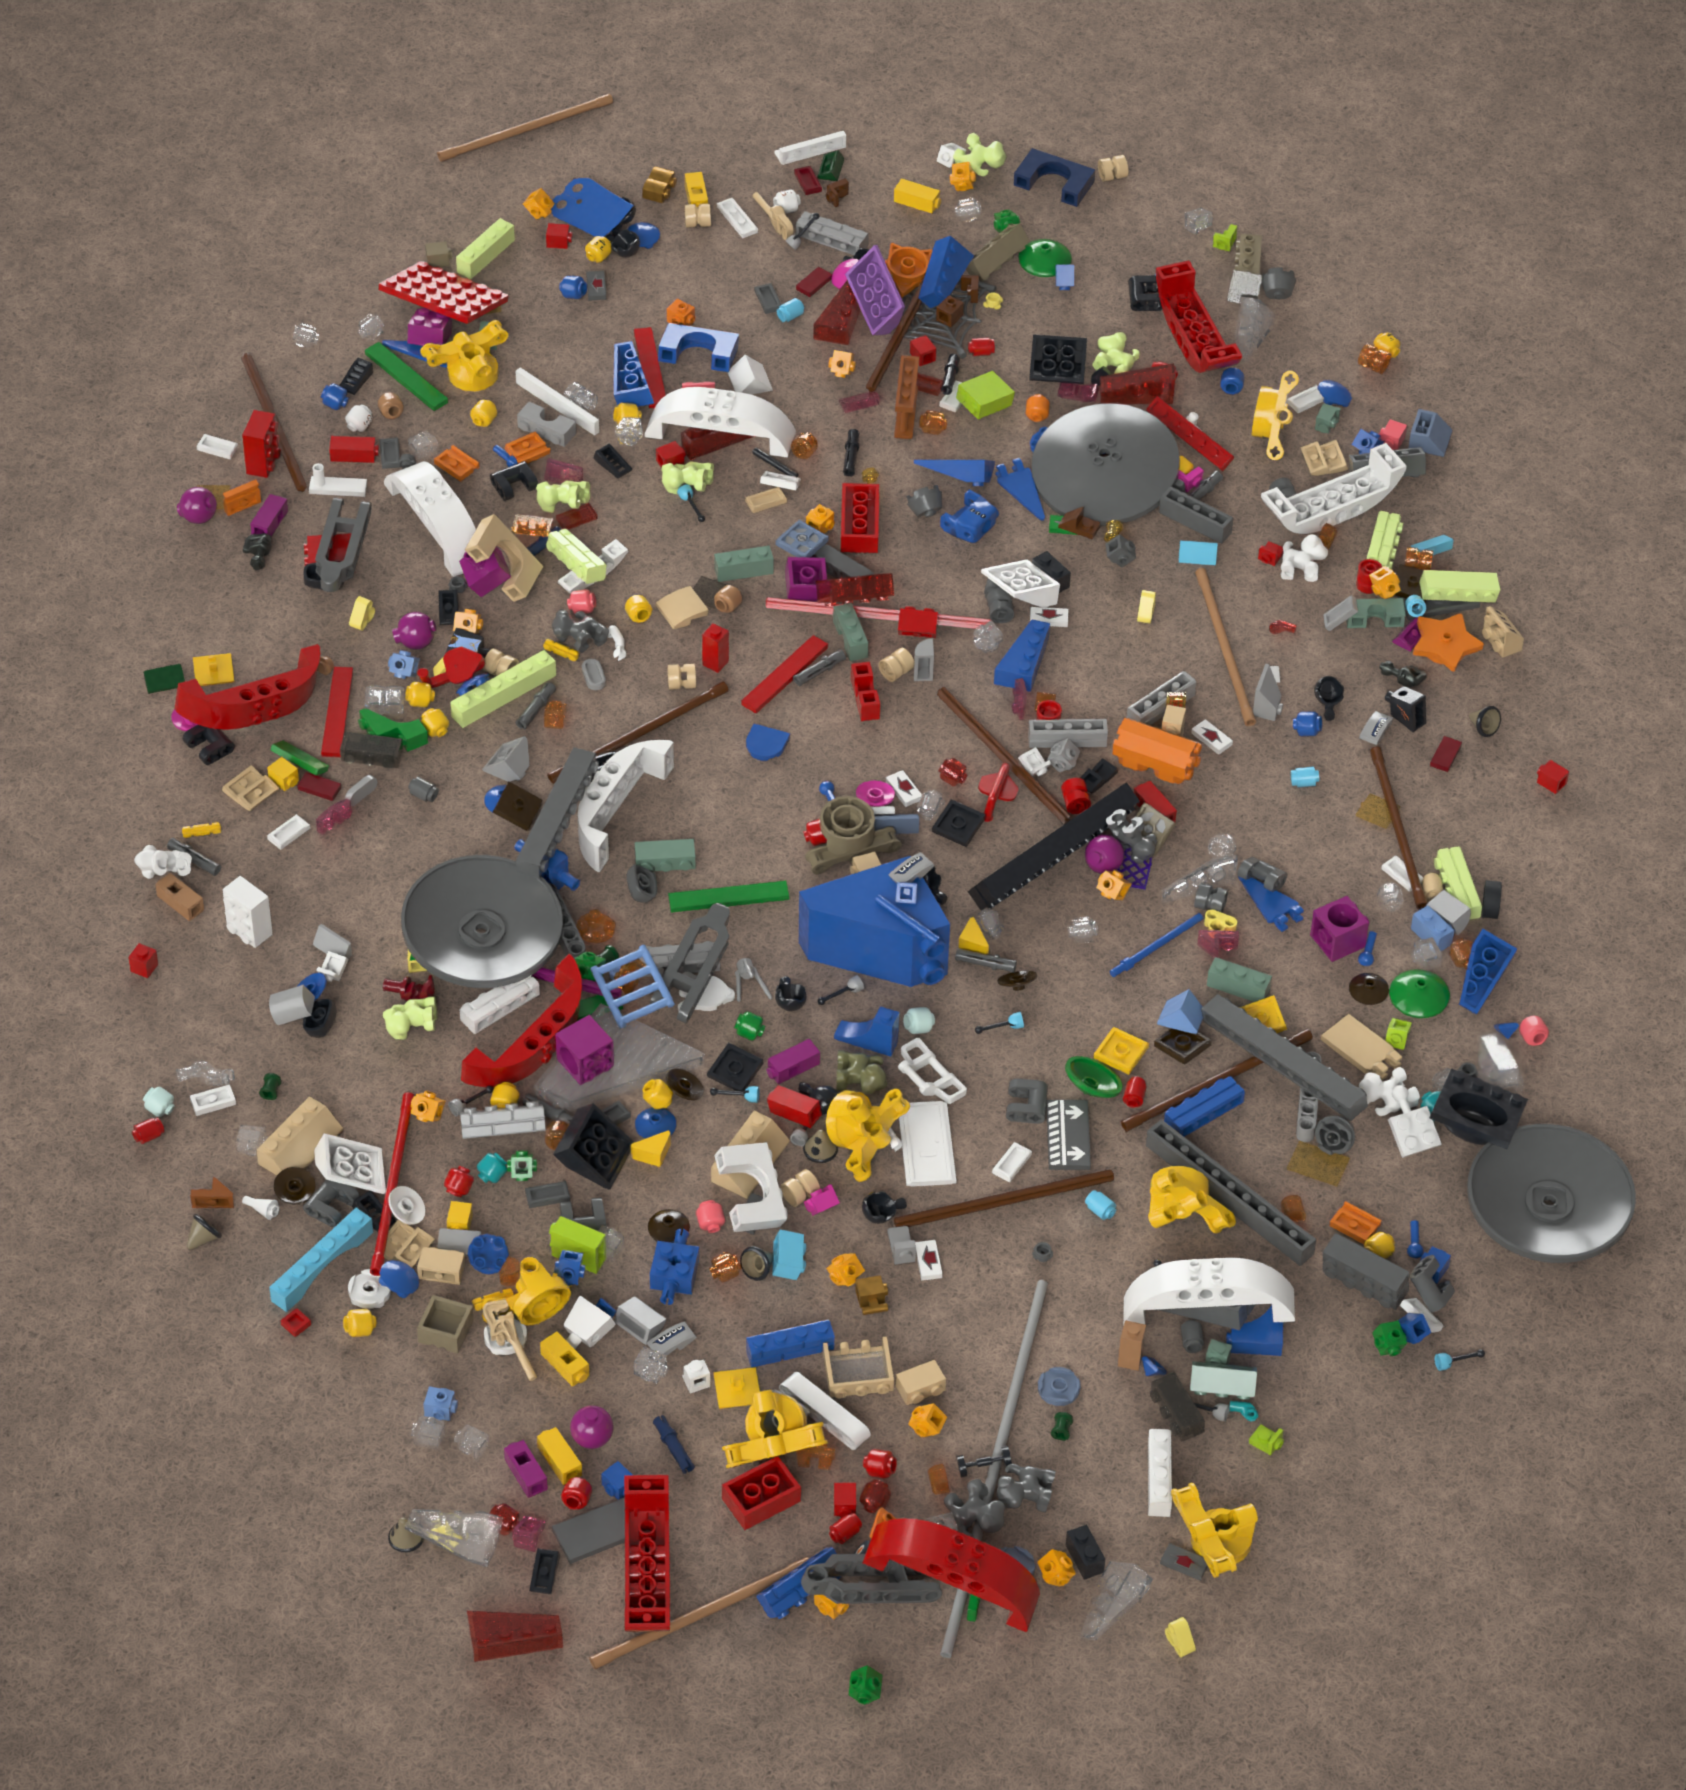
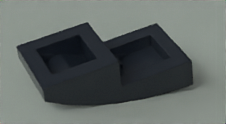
(1099, 775)

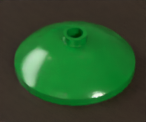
(1042, 256)
(1419, 993)
(1093, 1077)

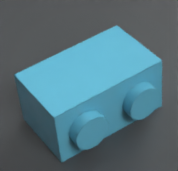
(788, 1255)

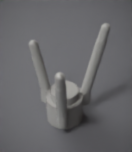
(746, 971)

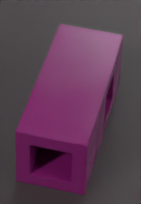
(269, 515)
(793, 1061)
(525, 1468)

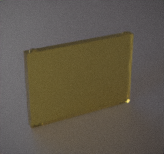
(1316, 1164)

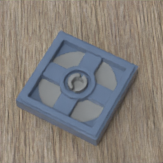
(801, 540)

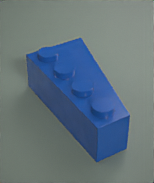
(944, 270)
(629, 378)
(1024, 656)

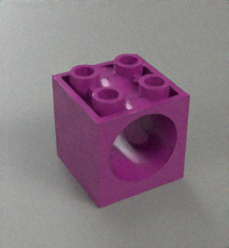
(1339, 928)
(585, 1050)

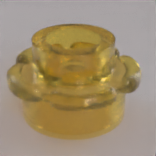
(869, 475)

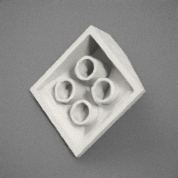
(1025, 582)
(350, 1163)

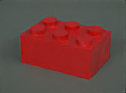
(261, 444)
(761, 1493)

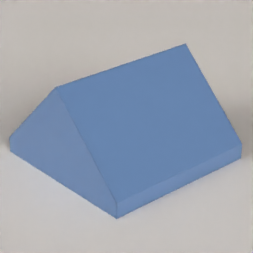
(1182, 1013)

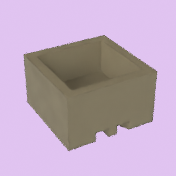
(445, 1323)

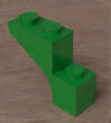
(412, 733)

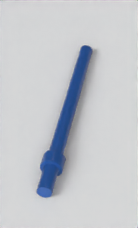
(1128, 963)

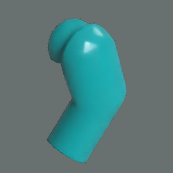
(1245, 1408)

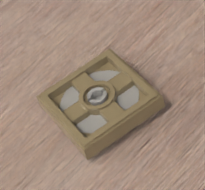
(1155, 824)

